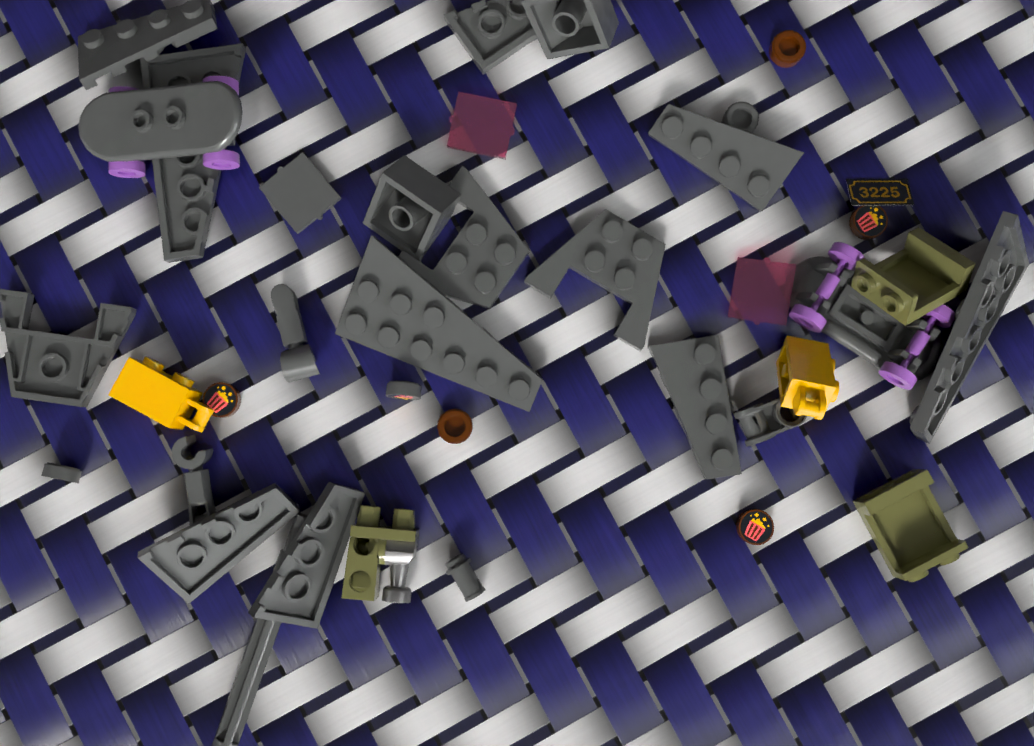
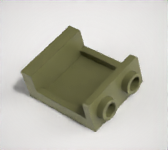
(914, 278)
(909, 526)

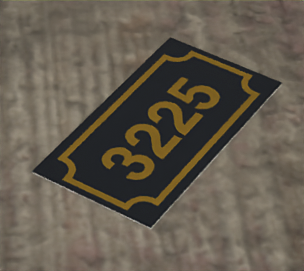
(879, 192)

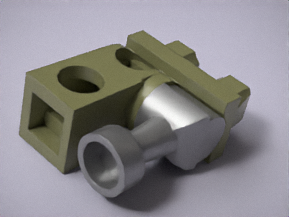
(377, 546)

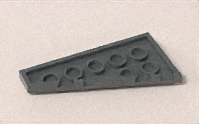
(183, 184)

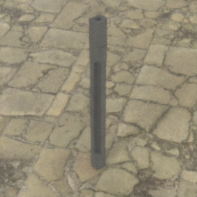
(251, 668)

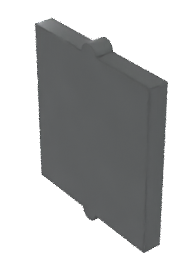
(300, 193)

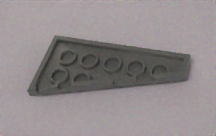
(974, 321)
(416, 323)

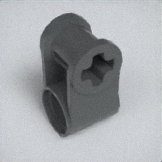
(765, 421)

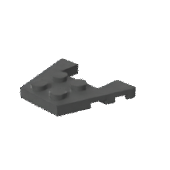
(480, 256)
(616, 259)
(58, 365)

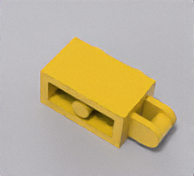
(806, 377)
(160, 395)

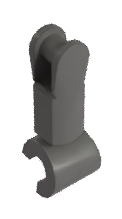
(298, 360)
(197, 479)

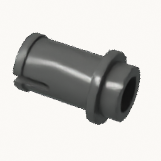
(464, 576)

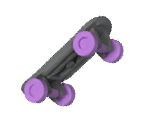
(164, 123)
(828, 304)

